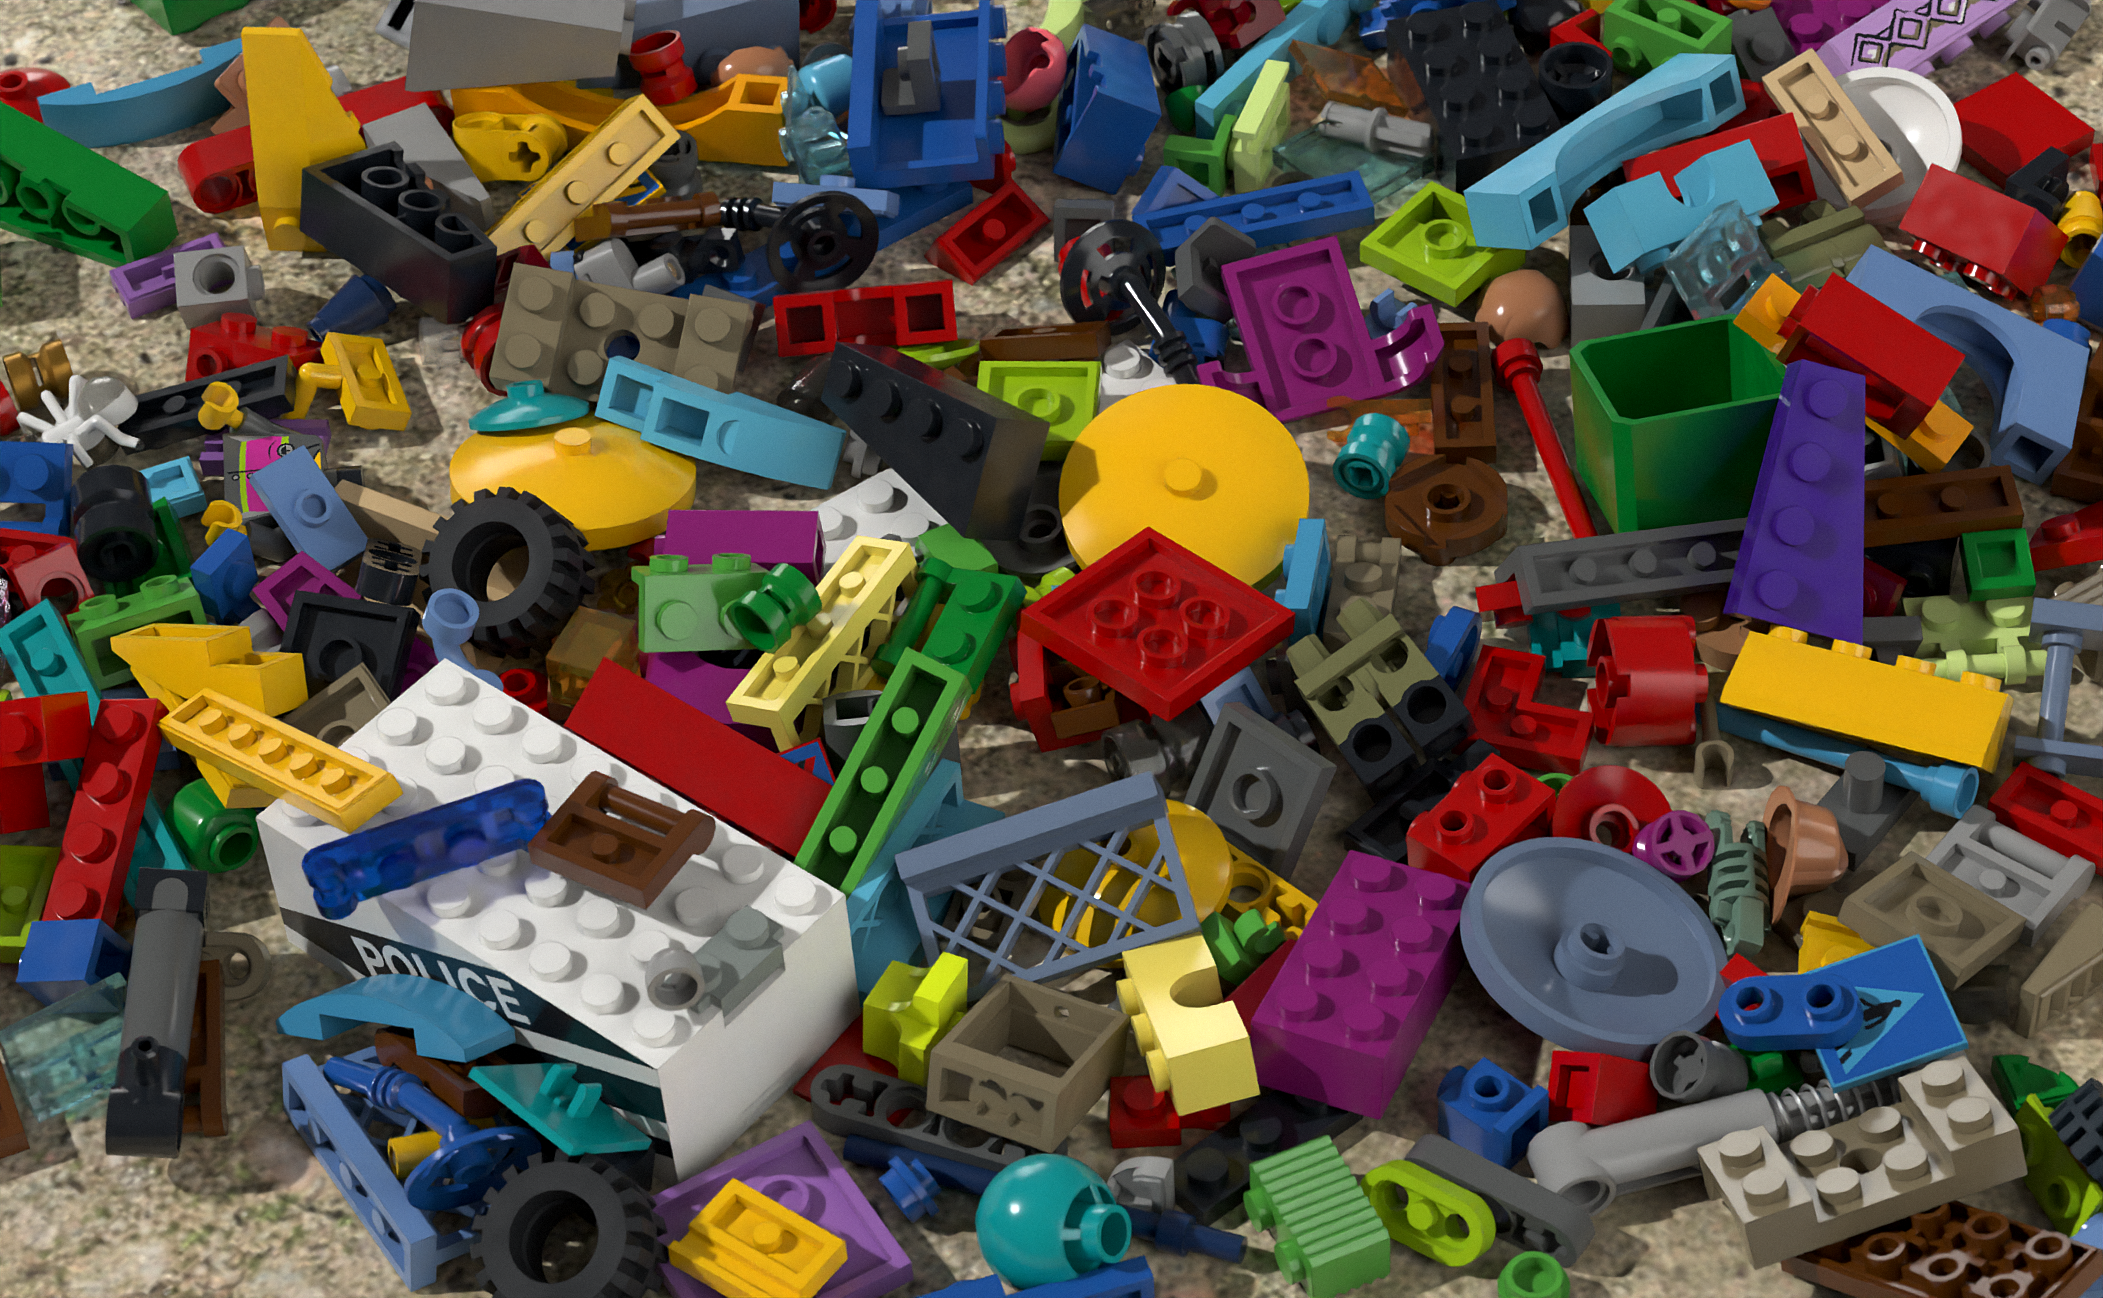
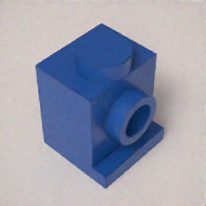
(1491, 1112)

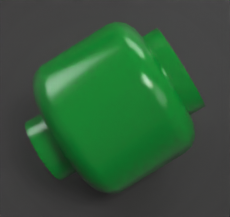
(207, 832)

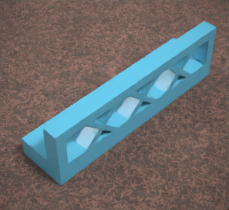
(880, 906)

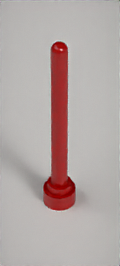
(1519, 371)

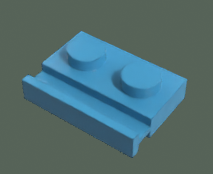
(1308, 579)

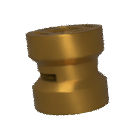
(52, 369)

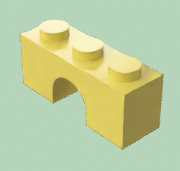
(1183, 1028)

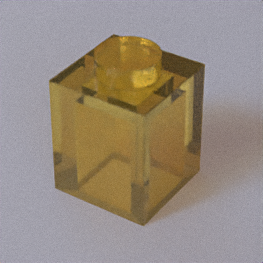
(582, 647)

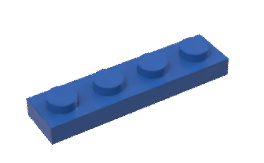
(1270, 214)

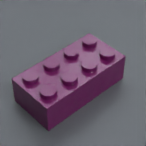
(1361, 985)

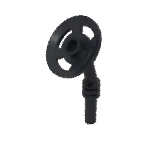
(815, 237)
(1126, 288)

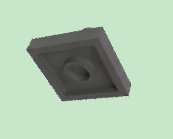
(1260, 787)

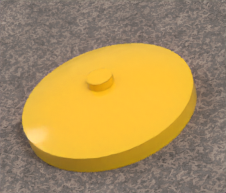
(1195, 469)
(585, 470)

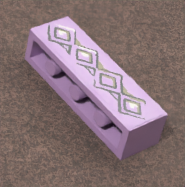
(1914, 34)

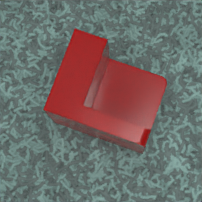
(1599, 1089)

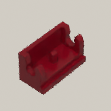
(1234, 21)

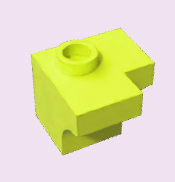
(914, 1012)

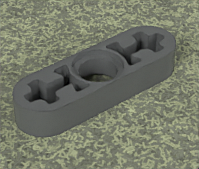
(1522, 1210)

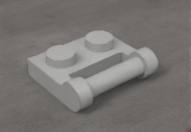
(2013, 869)

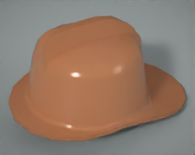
(1801, 848)

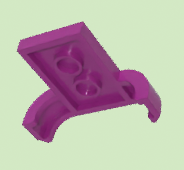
(1311, 336)

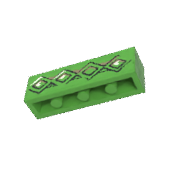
(884, 770)

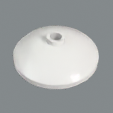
(1911, 122)

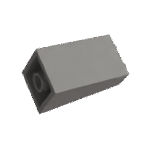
(515, 41)

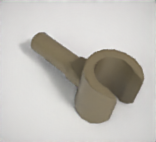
(1712, 752)

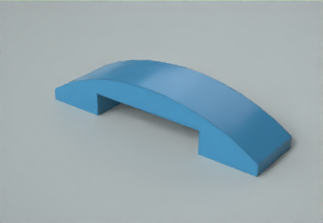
(142, 108)
(444, 1019)

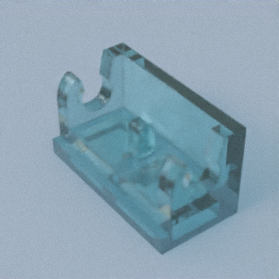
(67, 1048)

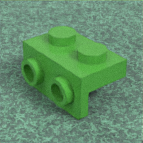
(691, 604)

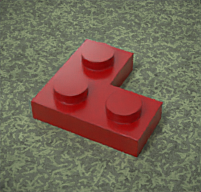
(1510, 719)

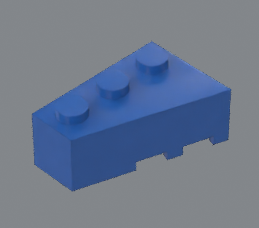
(1104, 110)

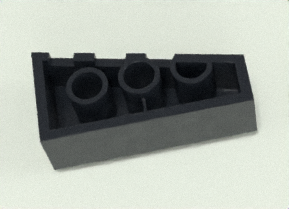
(399, 231)

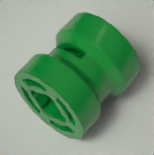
(777, 607)

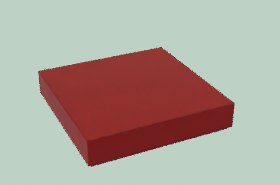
(2013, 125)

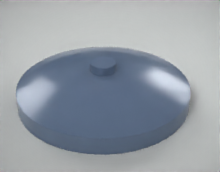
(1591, 947)

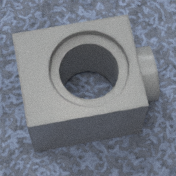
(201, 269)

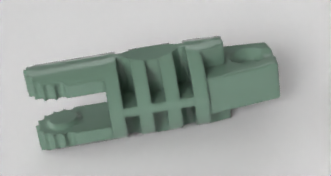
(1738, 886)

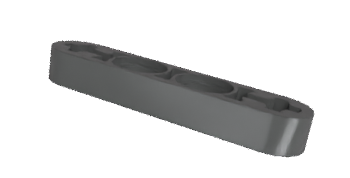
(891, 1094)

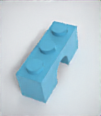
(1645, 223)

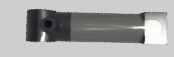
(157, 1024)

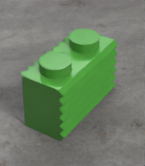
(1318, 1219)

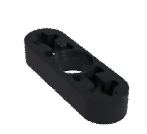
(389, 572)

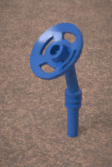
(462, 1147)

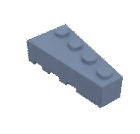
(709, 33)

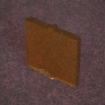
(1348, 78)

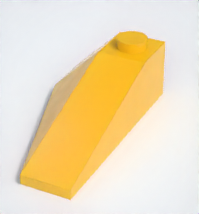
(292, 127)

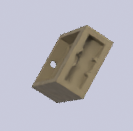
(1015, 1100)

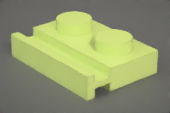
(1260, 128)

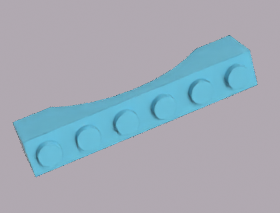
(1536, 190)

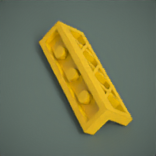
(587, 176)

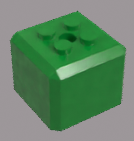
(1673, 421)

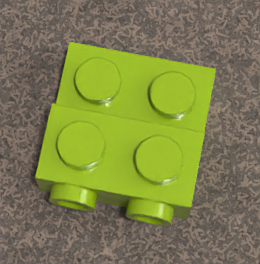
(1435, 249)

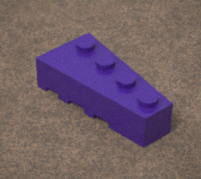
(1806, 517)

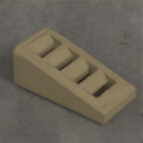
(2065, 975)

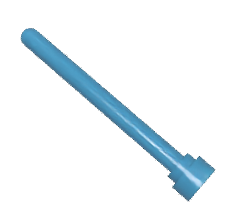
(1946, 786)

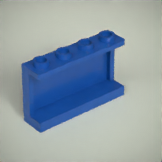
(931, 145)

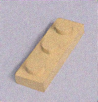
(1833, 130)

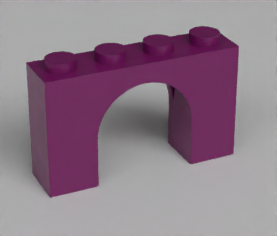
(769, 539)

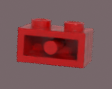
(1479, 818)

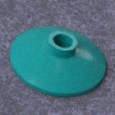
(528, 408)

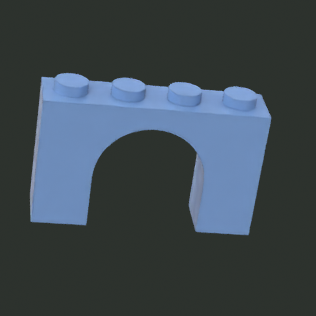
(2026, 367)

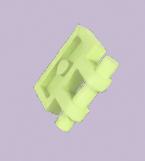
(1977, 637)

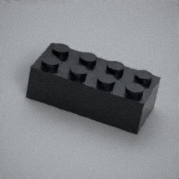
(1472, 86)

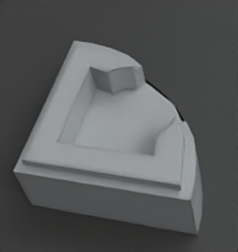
(1144, 1183)

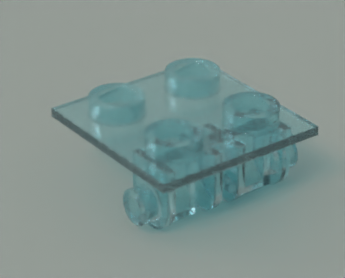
(811, 135)

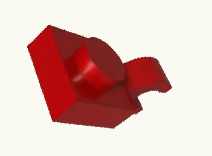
(1503, 605)
(1150, 1119)

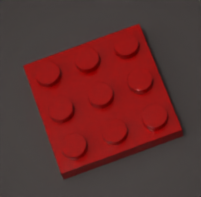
(1157, 623)

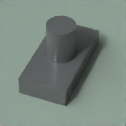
(1865, 804)

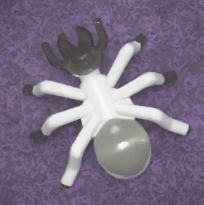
(87, 421)

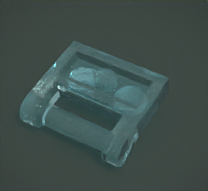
(1716, 257)

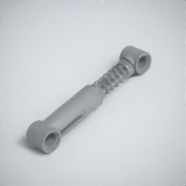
(1662, 1147)

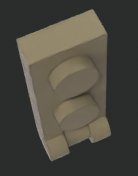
(1360, 572)

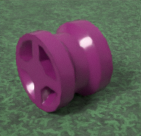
(1685, 838)

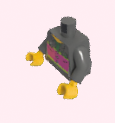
(246, 449)

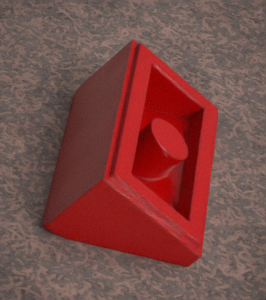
(988, 234)

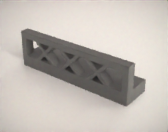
(1624, 566)

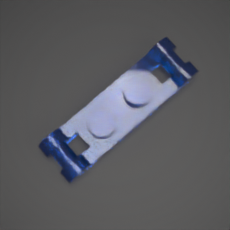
(424, 846)

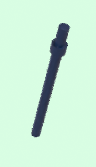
(1171, 1231)

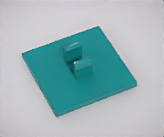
(561, 1107)

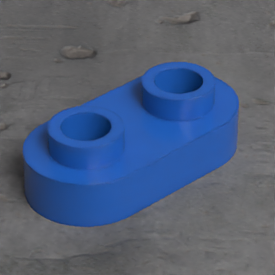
(1454, 644)
(1787, 1012)

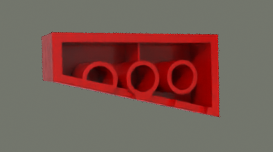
(699, 758)

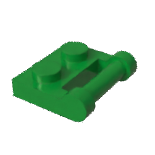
(968, 627)

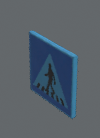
(1903, 1015)

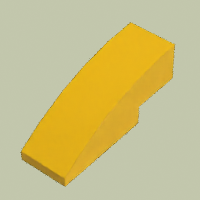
(216, 657)

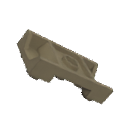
(563, 327)
(1921, 1153)

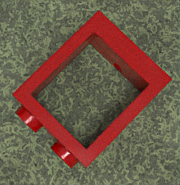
(1861, 335)

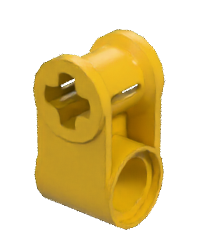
(509, 144)

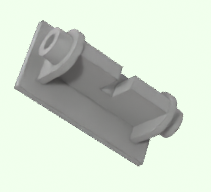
(2047, 32)

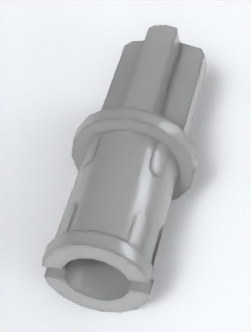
(1377, 130)

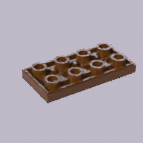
(1953, 1255)

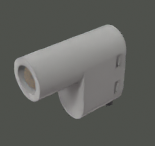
(615, 266)

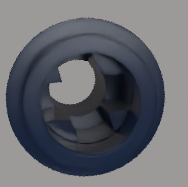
(354, 309)

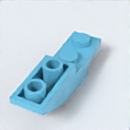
(720, 426)

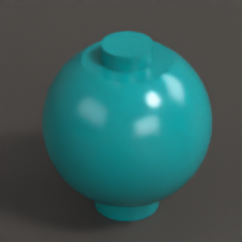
(1049, 1222)

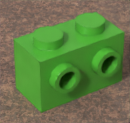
(1654, 31)
(104, 616)

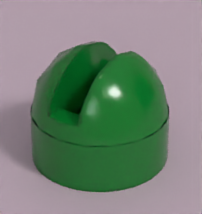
(1181, 107)

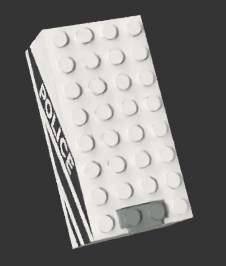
(574, 960)

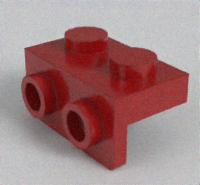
(241, 342)

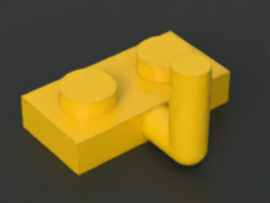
(362, 379)

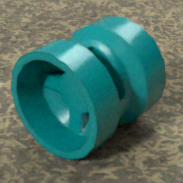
(1371, 455)

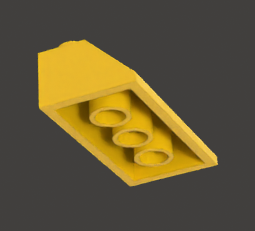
(1870, 700)

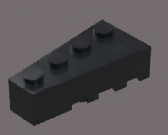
(942, 436)

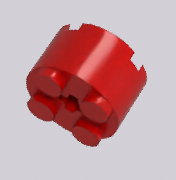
(1645, 680)

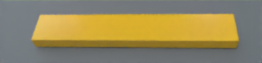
(280, 759)

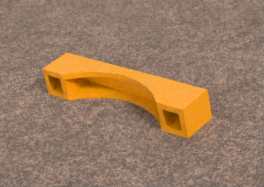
(728, 121)

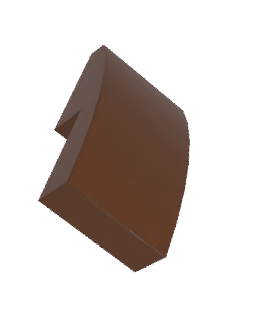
(1081, 701)

